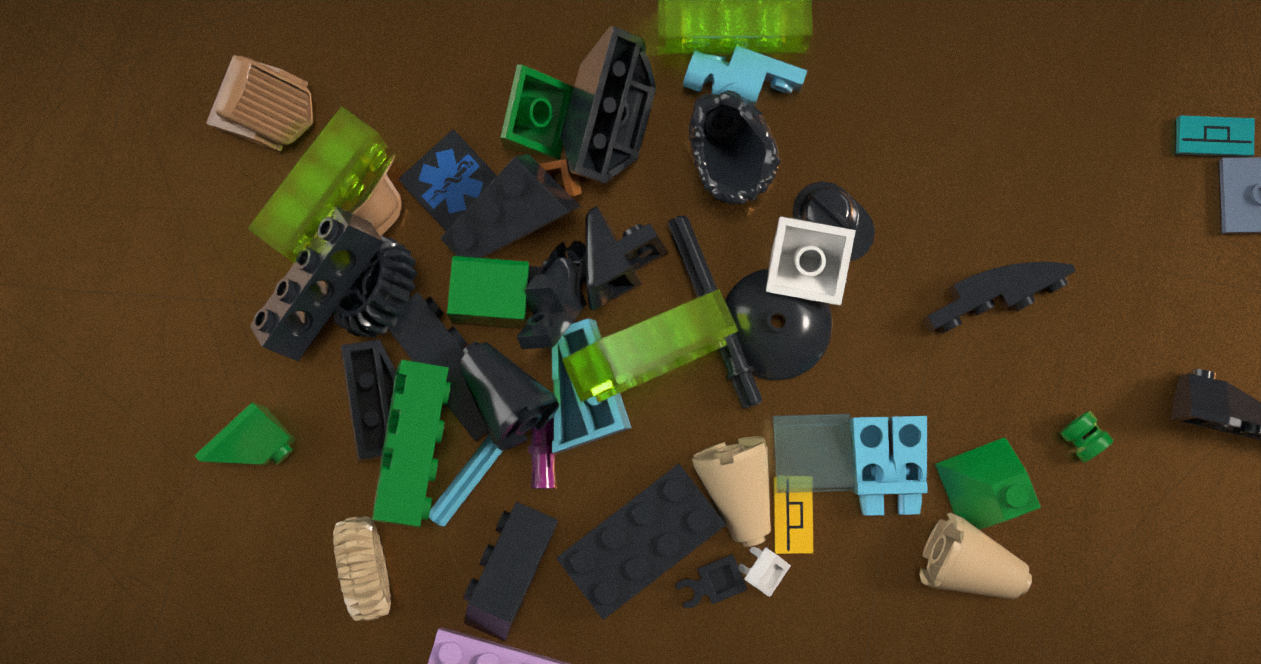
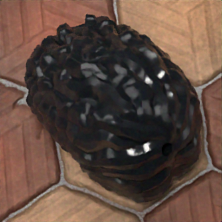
(732, 147)

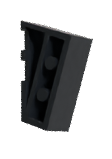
(509, 209)
(369, 391)
(508, 570)

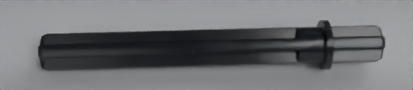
(702, 283)

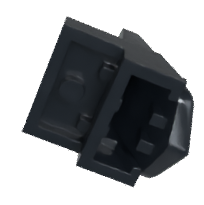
(614, 262)

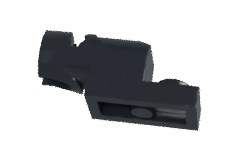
(555, 297)

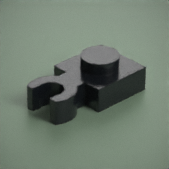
(718, 580)

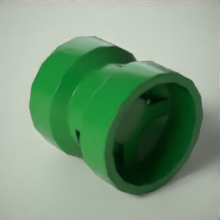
(1093, 442)

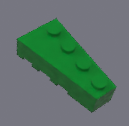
(410, 444)

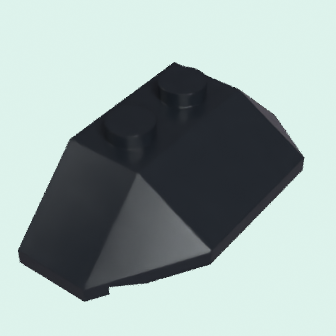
(609, 107)

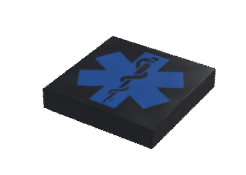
(448, 179)

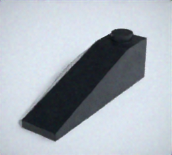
(1216, 405)

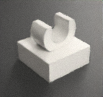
(766, 571)

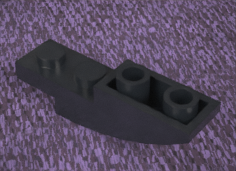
(1008, 284)

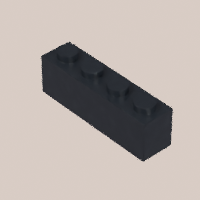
(431, 343)

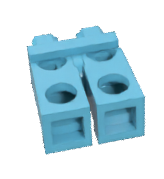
(883, 473)

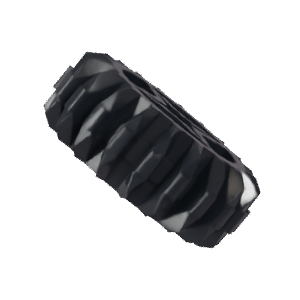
(378, 292)

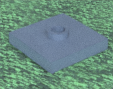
(1240, 195)

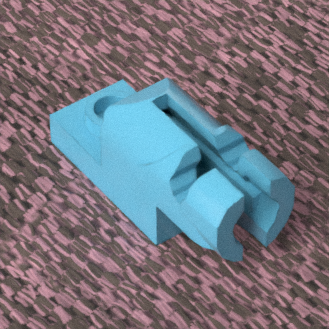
(743, 73)

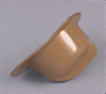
(380, 201)

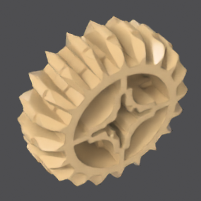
(361, 568)

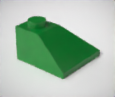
(249, 439)
(987, 484)

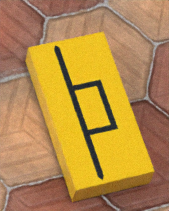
(792, 522)

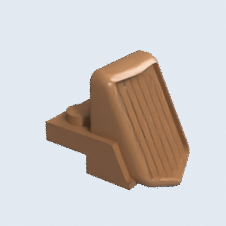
(262, 104)

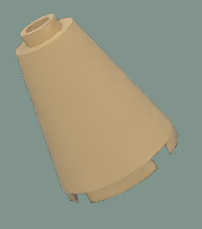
(738, 486)
(972, 562)

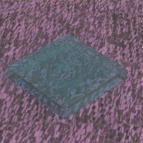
(813, 453)

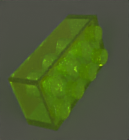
(723, 24)
(319, 182)
(650, 348)

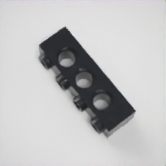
(316, 283)

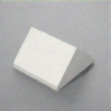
(810, 260)

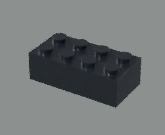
(641, 541)

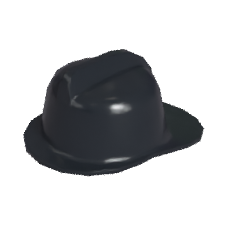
(833, 206)

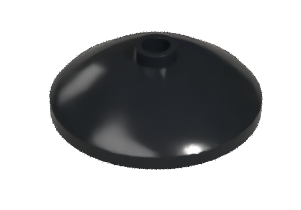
(778, 351)

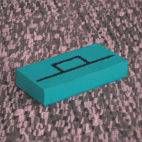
(1215, 136)

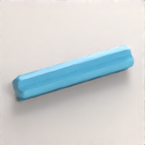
(464, 482)

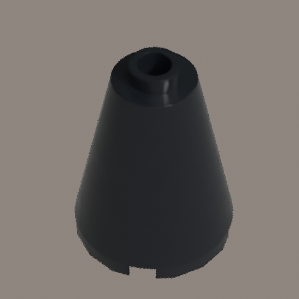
(505, 395)

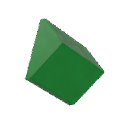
(536, 113)
(488, 292)

